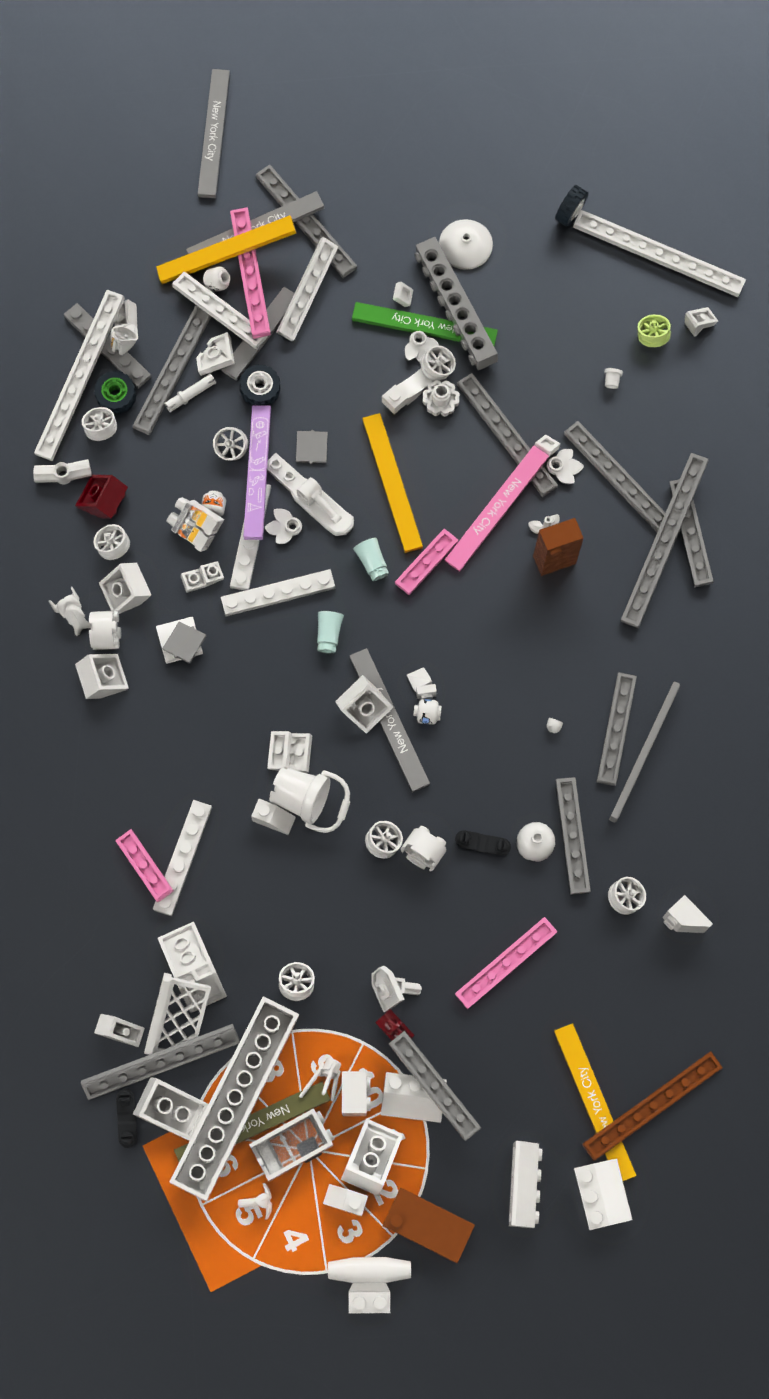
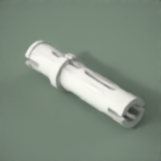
(184, 396)

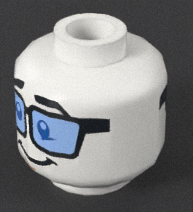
(427, 711)

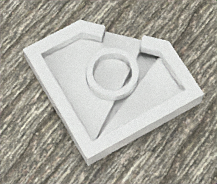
(217, 354)

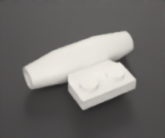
(369, 1279)

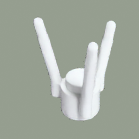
(331, 1071)

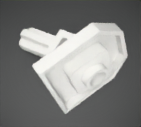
(390, 989)

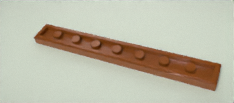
(652, 1106)

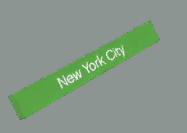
(410, 322)

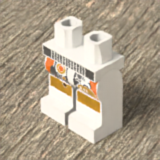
(195, 523)

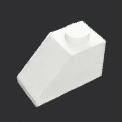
(273, 817)
(119, 1030)
(345, 1200)

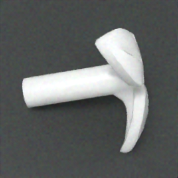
(535, 526)
(262, 1201)

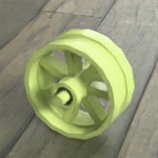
(654, 335)

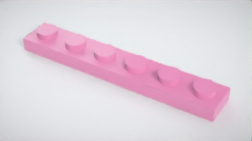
(506, 963)

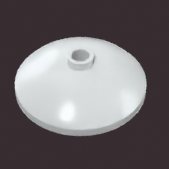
(466, 253)

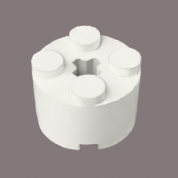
(104, 630)
(424, 848)

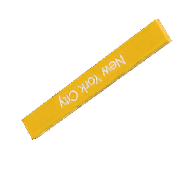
(591, 1093)

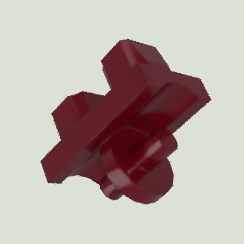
(392, 1025)

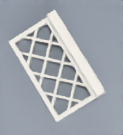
(161, 1009)

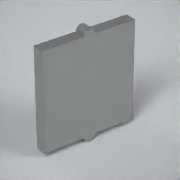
(311, 447)
(184, 642)

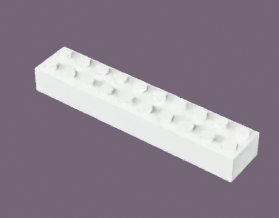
(234, 1099)

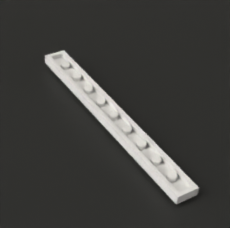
(659, 253)
(79, 375)

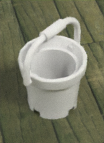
(307, 795)

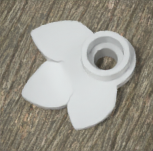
(418, 349)
(567, 466)
(281, 525)

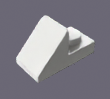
(699, 319)

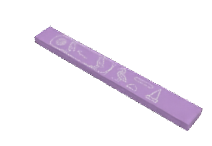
(257, 473)

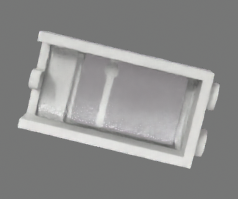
(292, 1144)

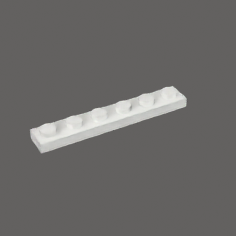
(307, 289)
(216, 308)
(246, 557)
(278, 592)
(184, 855)

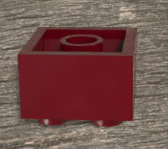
(102, 496)

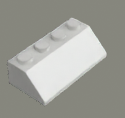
(524, 1185)

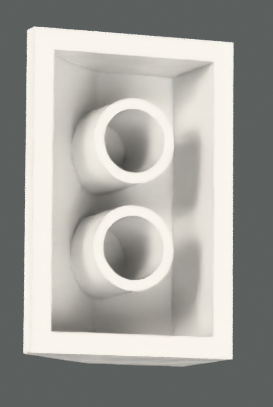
(407, 1099)
(603, 1194)

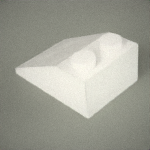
(170, 1108)
(372, 1157)

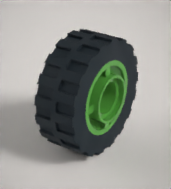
(115, 381)

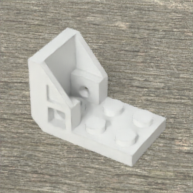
(191, 962)

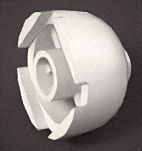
(535, 841)

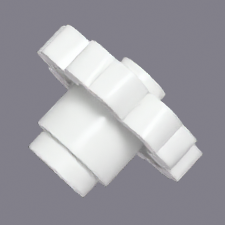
(440, 398)

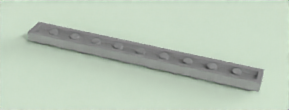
(664, 540)

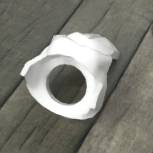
(71, 610)

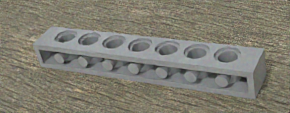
(432, 250)

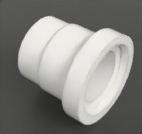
(612, 377)

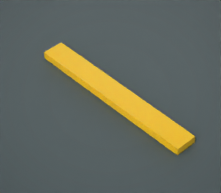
(226, 249)
(392, 483)

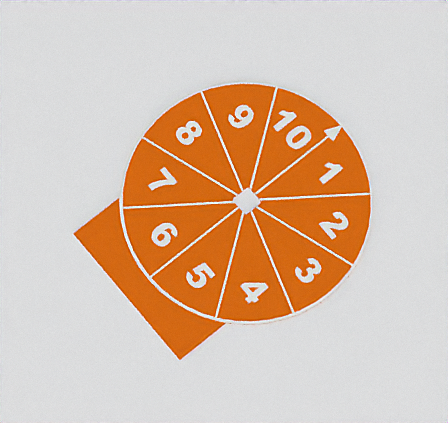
(301, 1229)

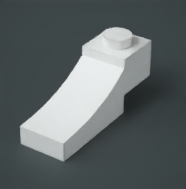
(406, 392)

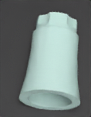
(372, 558)
(328, 631)

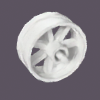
(437, 363)
(99, 426)
(230, 443)
(108, 538)
(383, 839)
(626, 895)
(296, 981)

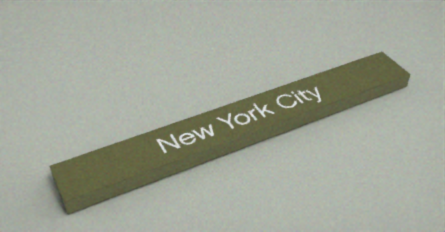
(277, 1114)

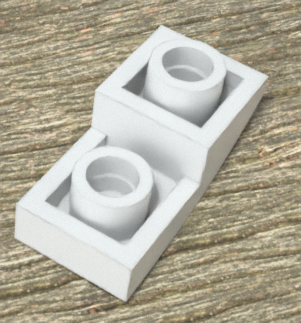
(202, 577)

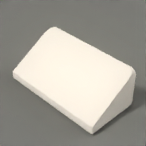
(127, 314)

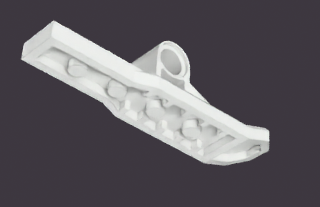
(311, 497)

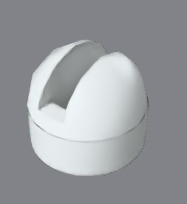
(554, 725)

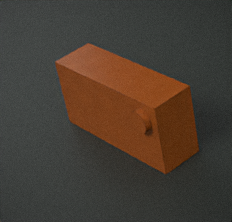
(558, 546)
(428, 1225)

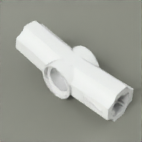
(50, 473)

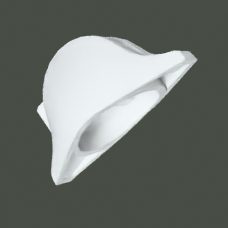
(123, 337)

